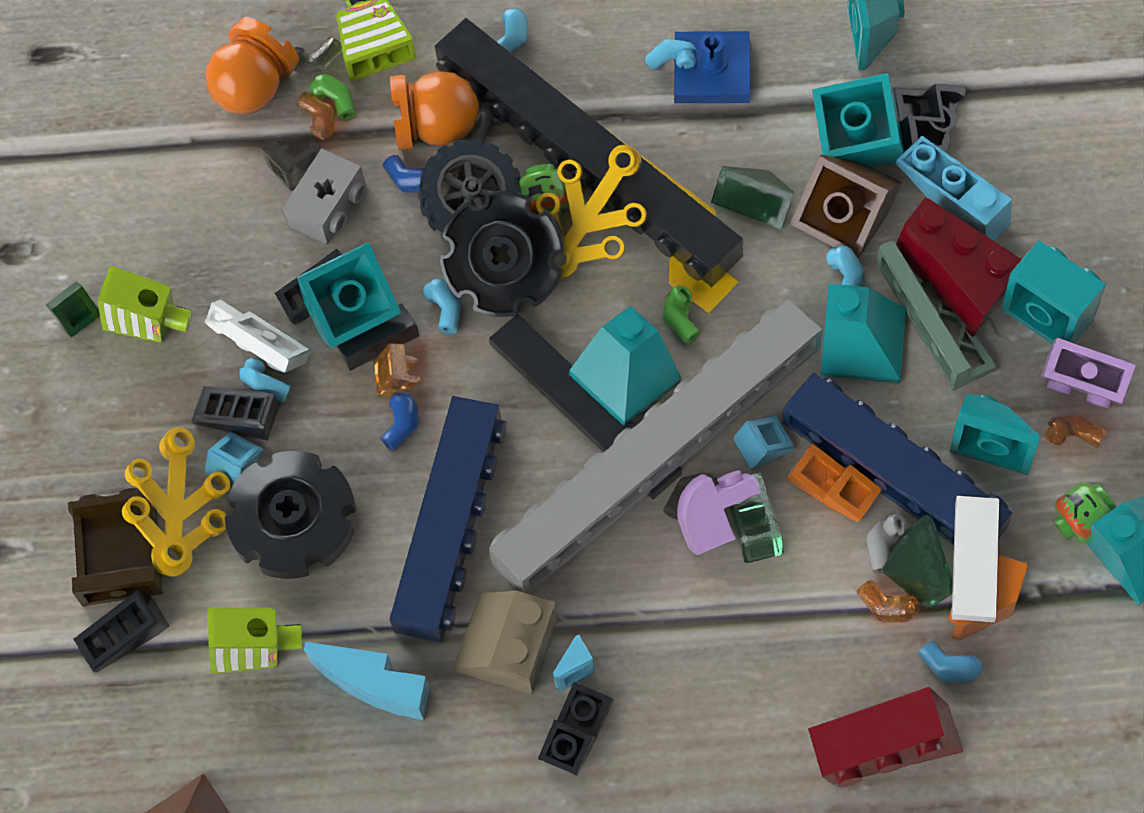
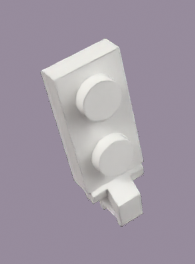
(257, 336)

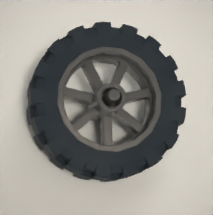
(466, 156)

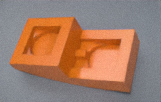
(833, 485)

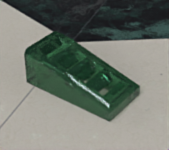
(760, 541)

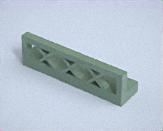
(929, 323)

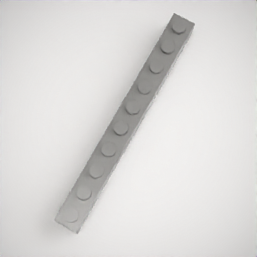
(654, 447)

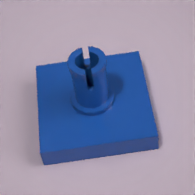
(720, 68)

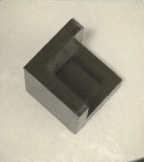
(291, 163)

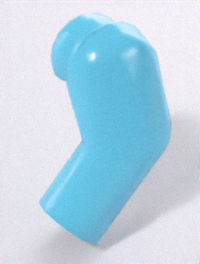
(515, 29)
(668, 49)
(847, 262)
(450, 305)
(253, 377)

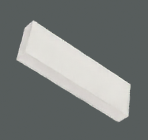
(975, 559)

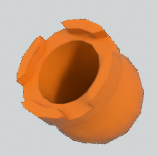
(247, 70)
(434, 109)

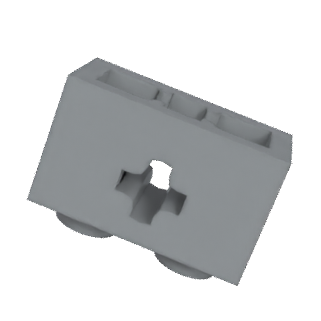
(325, 196)

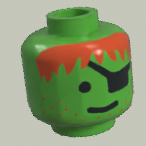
(542, 180)
(1080, 509)

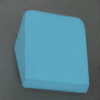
(763, 441)
(232, 456)
(574, 665)

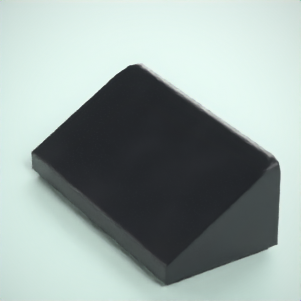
(373, 341)

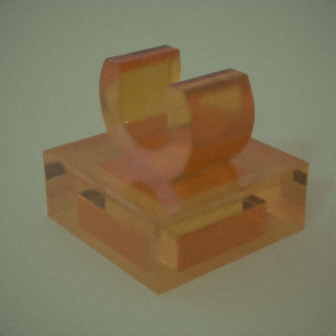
(392, 369)

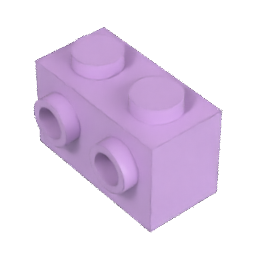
(1087, 371)

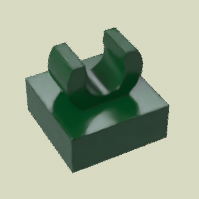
(73, 309)

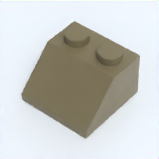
(507, 639)

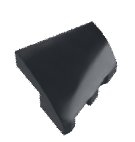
(928, 113)

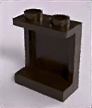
(109, 551)

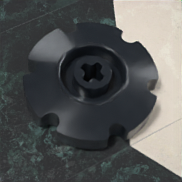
(472, 259)
(316, 526)

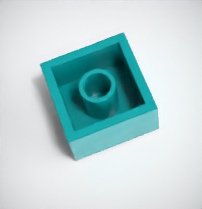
(859, 121)
(1053, 294)

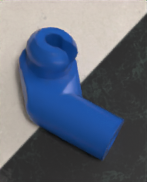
(405, 178)
(405, 420)

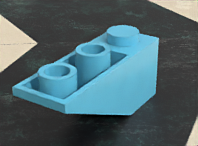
(956, 188)

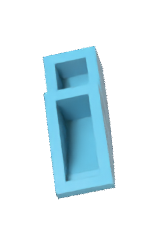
(371, 679)

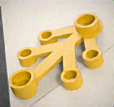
(588, 217)
(173, 506)

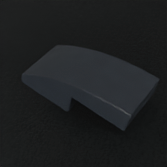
(575, 729)

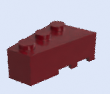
(957, 261)
(885, 737)

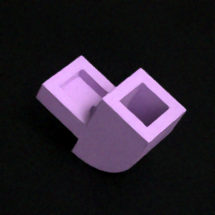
(703, 505)

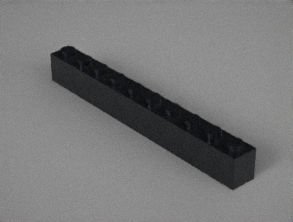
(568, 133)

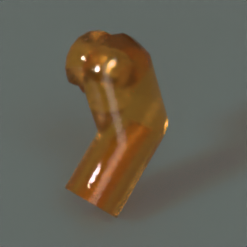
(322, 115)
(1074, 425)
(888, 608)

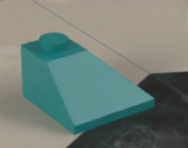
(873, 26)
(347, 295)
(862, 335)
(626, 366)
(994, 434)
(1120, 545)

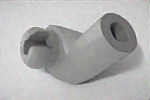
(882, 538)

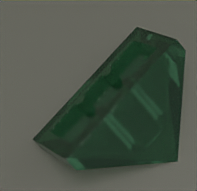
(753, 194)
(920, 564)

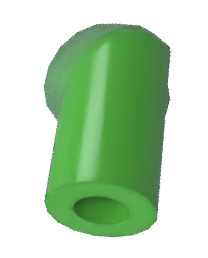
(325, 86)
(676, 314)

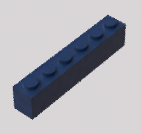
(883, 453)
(447, 520)

